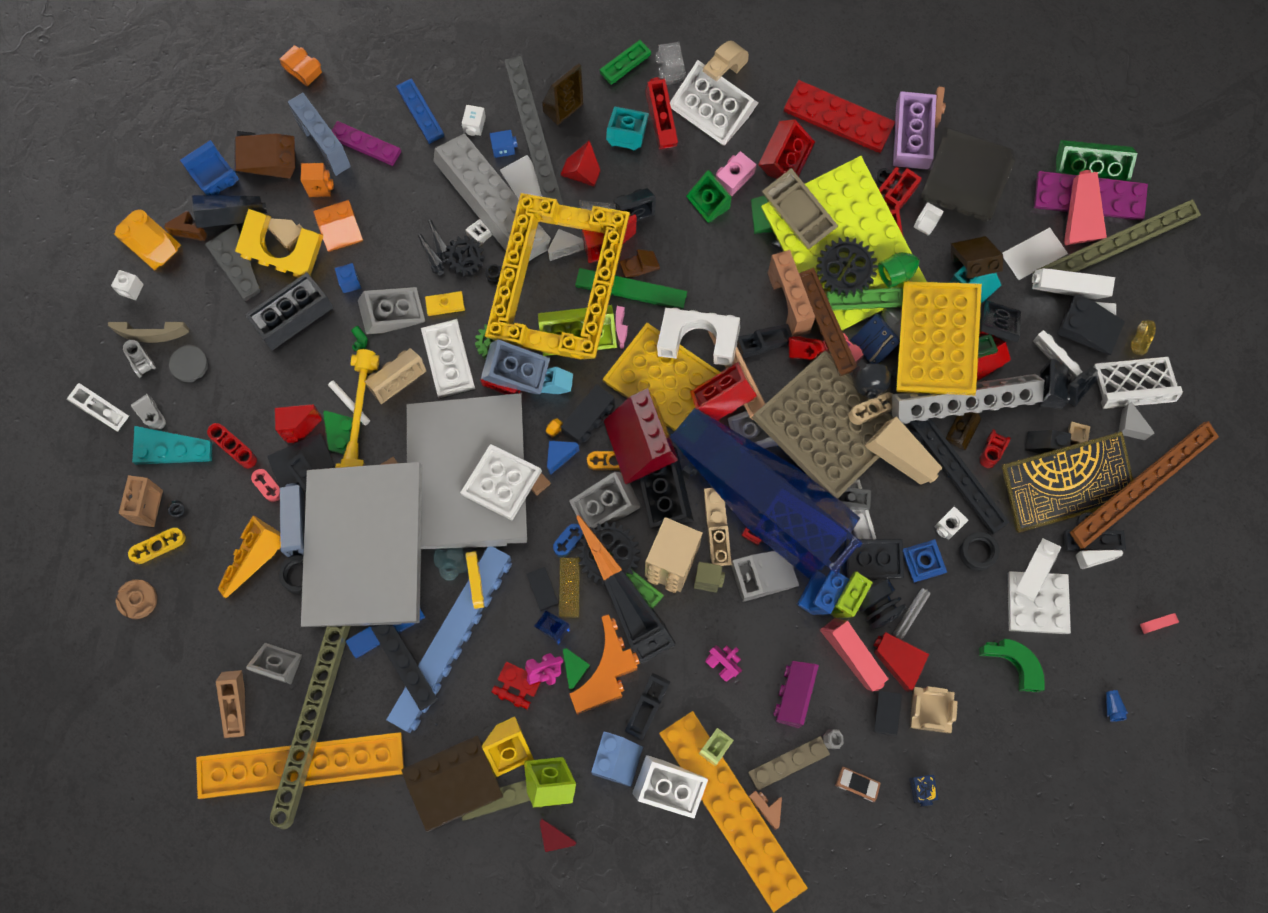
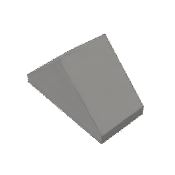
(564, 245)
(1133, 423)

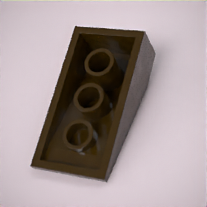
(564, 96)

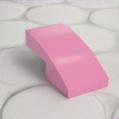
(621, 330)

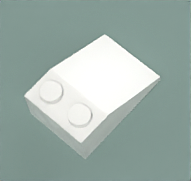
(669, 787)

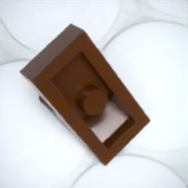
(183, 227)
(640, 264)

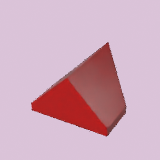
(582, 165)

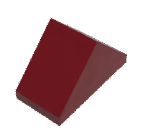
(553, 838)

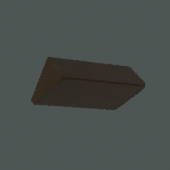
(963, 429)

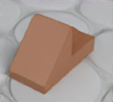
(770, 813)

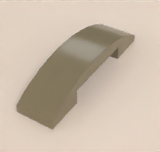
(171, 331)

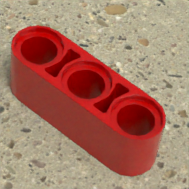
(228, 438)

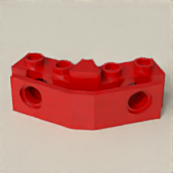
(898, 196)

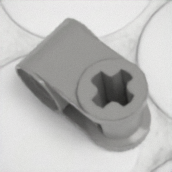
(140, 360)
(148, 411)

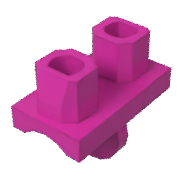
(731, 668)
(544, 671)

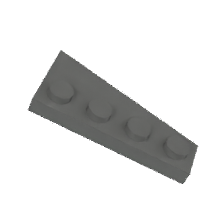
(236, 268)

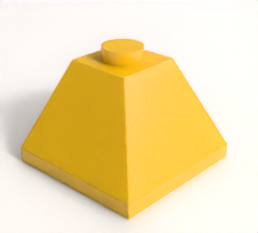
(506, 747)

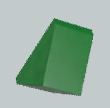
(575, 668)

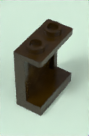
(978, 256)

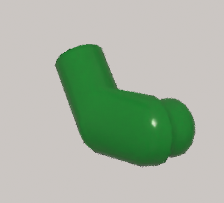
(361, 339)

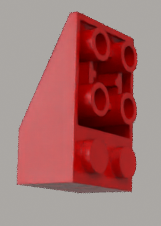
(594, 240)

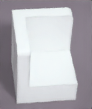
(928, 219)

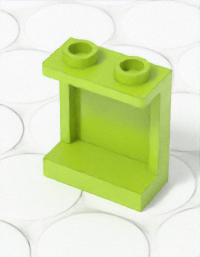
(852, 596)

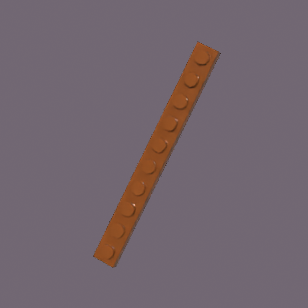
(1143, 485)

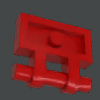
(517, 678)

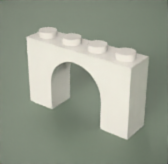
(679, 322)

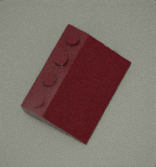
(639, 437)

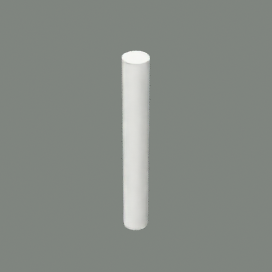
(348, 402)

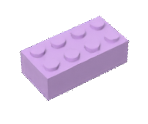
(914, 130)

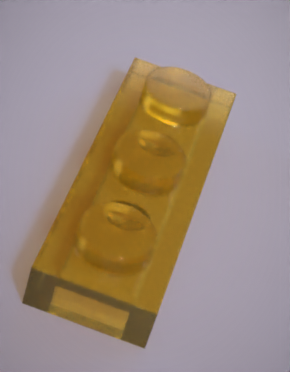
(569, 588)

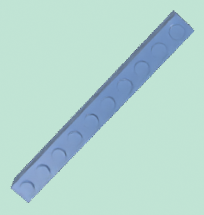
(451, 636)

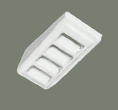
(470, 232)
(1095, 557)

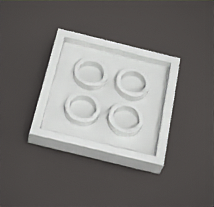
(501, 482)
(1049, 610)

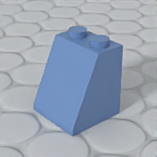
(617, 759)

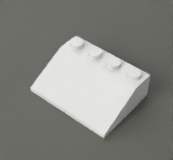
(711, 105)

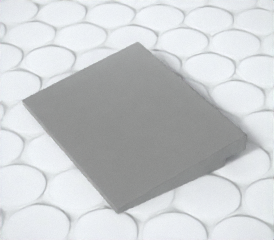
(449, 444)
(362, 546)

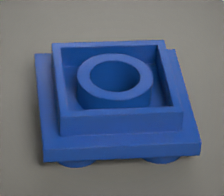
(916, 568)

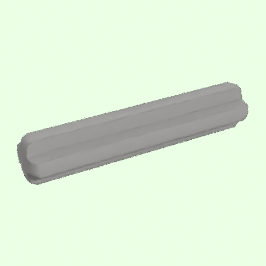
(911, 614)

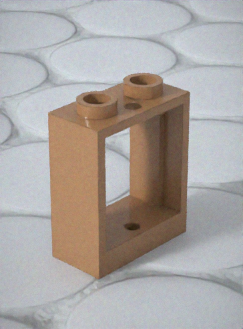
(142, 492)

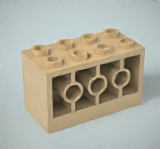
(672, 555)

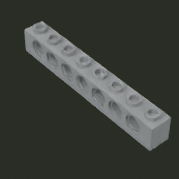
(1030, 384)

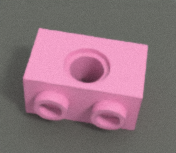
(743, 166)

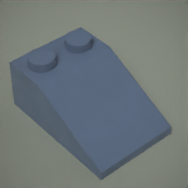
(515, 367)

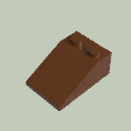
(265, 154)

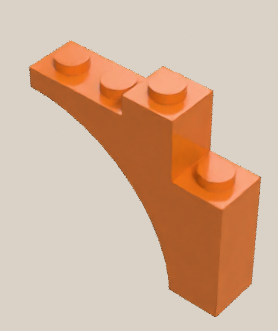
(614, 663)

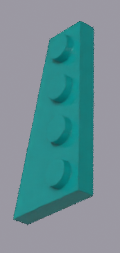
(163, 447)

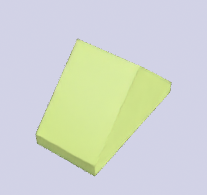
(716, 747)

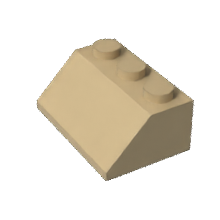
(395, 375)

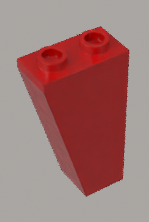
(661, 113)

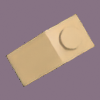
(285, 232)

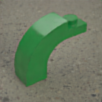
(1027, 665)

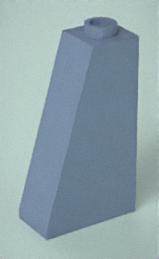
(292, 520)

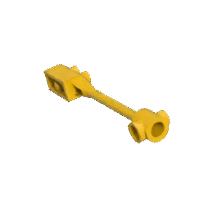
(364, 362)

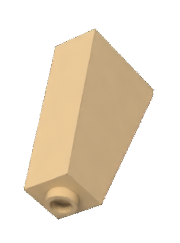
(903, 451)

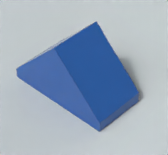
(559, 453)

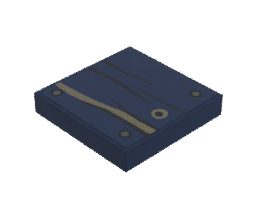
(876, 340)

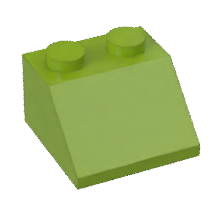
(549, 782)

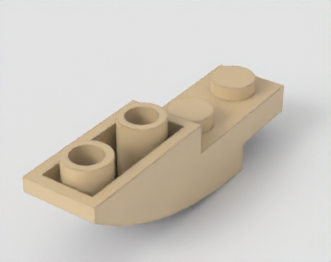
(717, 528)

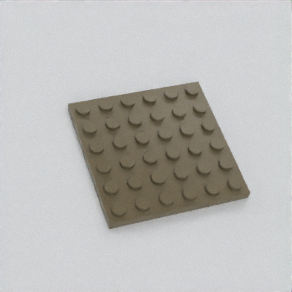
(814, 425)

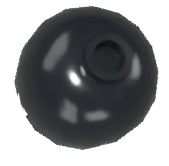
(872, 380)

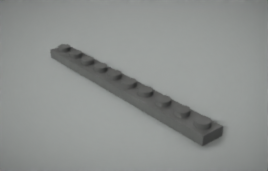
(532, 129)

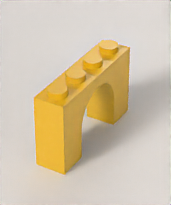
(252, 245)

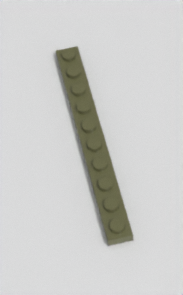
(1126, 239)

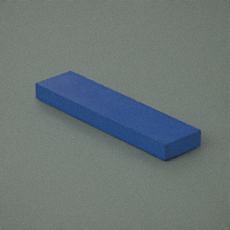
(420, 111)
(366, 639)

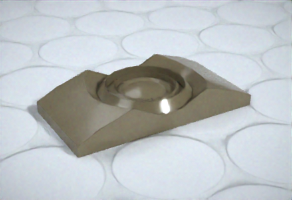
(799, 209)

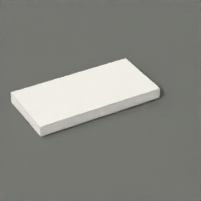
(447, 358)

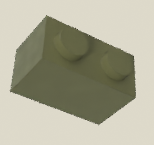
(709, 577)

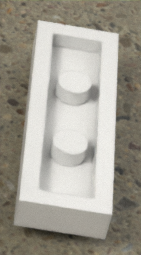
(1053, 351)

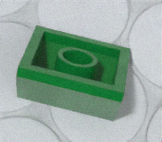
(709, 197)

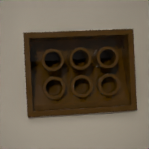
(452, 783)

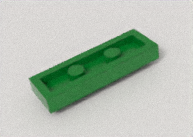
(625, 62)

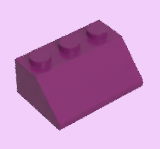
(796, 693)

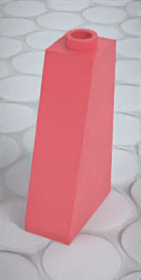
(1085, 210)
(854, 653)

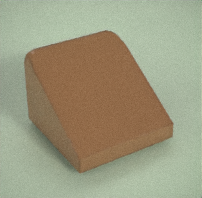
(540, 484)

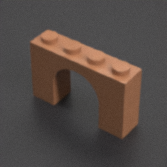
(785, 274)

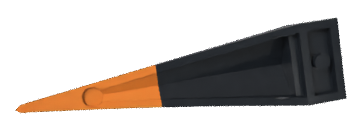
(641, 624)

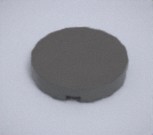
(188, 363)

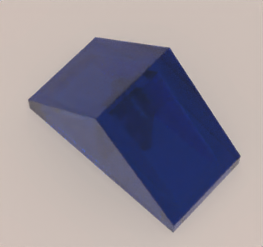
(552, 627)

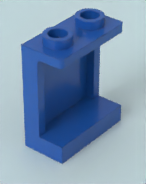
(209, 169)
(822, 593)

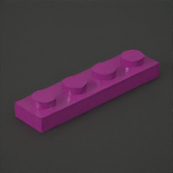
(366, 143)

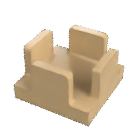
(933, 709)

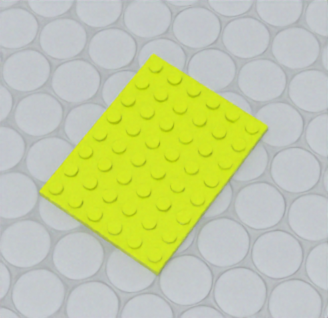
(860, 213)

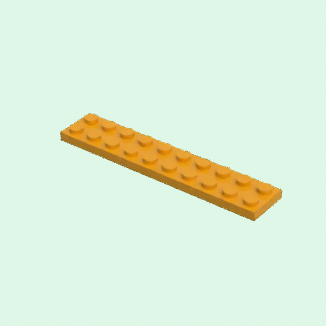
(331, 763)
(735, 815)

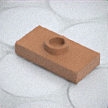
(940, 105)

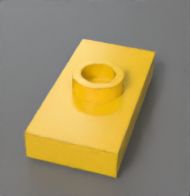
(445, 303)

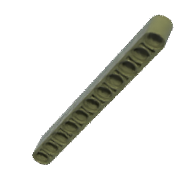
(305, 725)

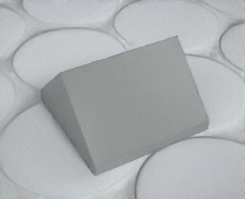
(275, 663)

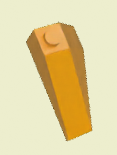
(258, 546)

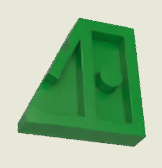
(338, 431)

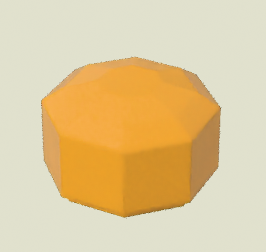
(554, 427)

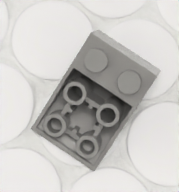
(763, 575)

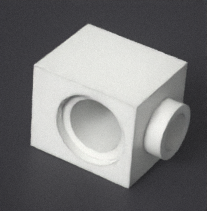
(127, 285)
(956, 518)

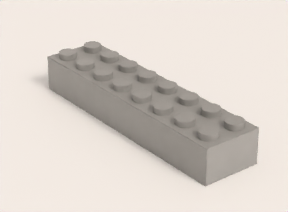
(483, 190)

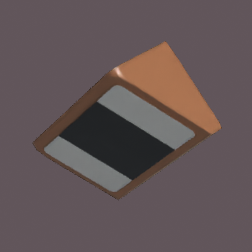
(858, 784)

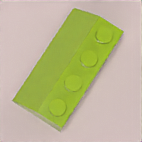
(572, 322)

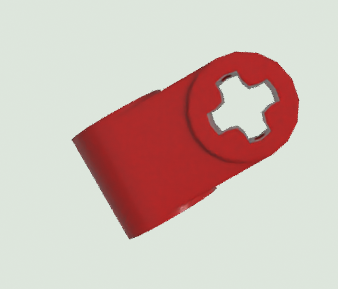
(805, 347)
(995, 446)

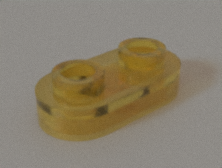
(1143, 337)

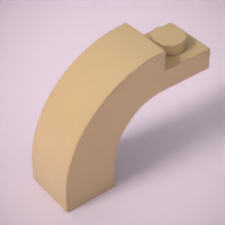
(726, 56)

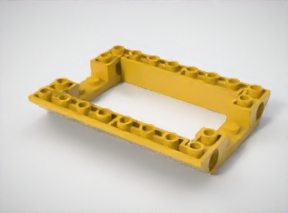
(529, 212)

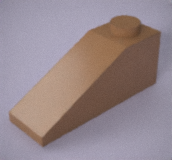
(232, 703)

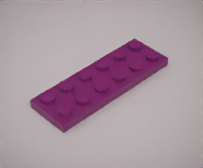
(1118, 197)

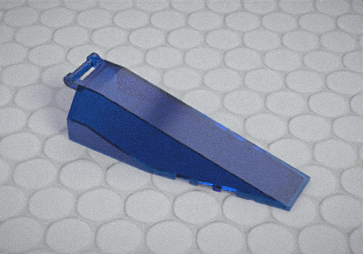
(769, 495)

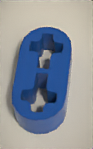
(565, 537)

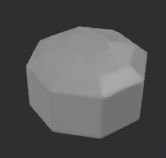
(833, 739)

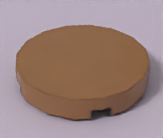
(136, 599)

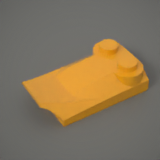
(146, 239)

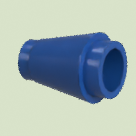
(1115, 707)

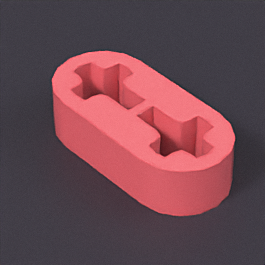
(263, 487)
(1159, 623)

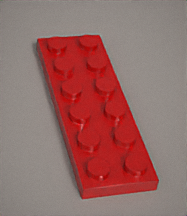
(839, 116)

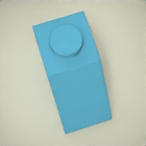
(557, 381)

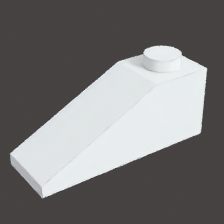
(97, 407)
(1038, 569)

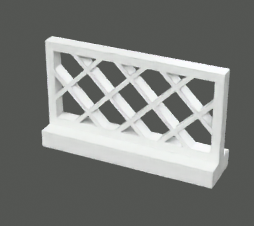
(1143, 395)

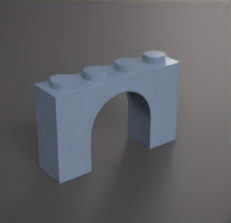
(313, 124)

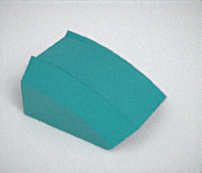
(626, 128)

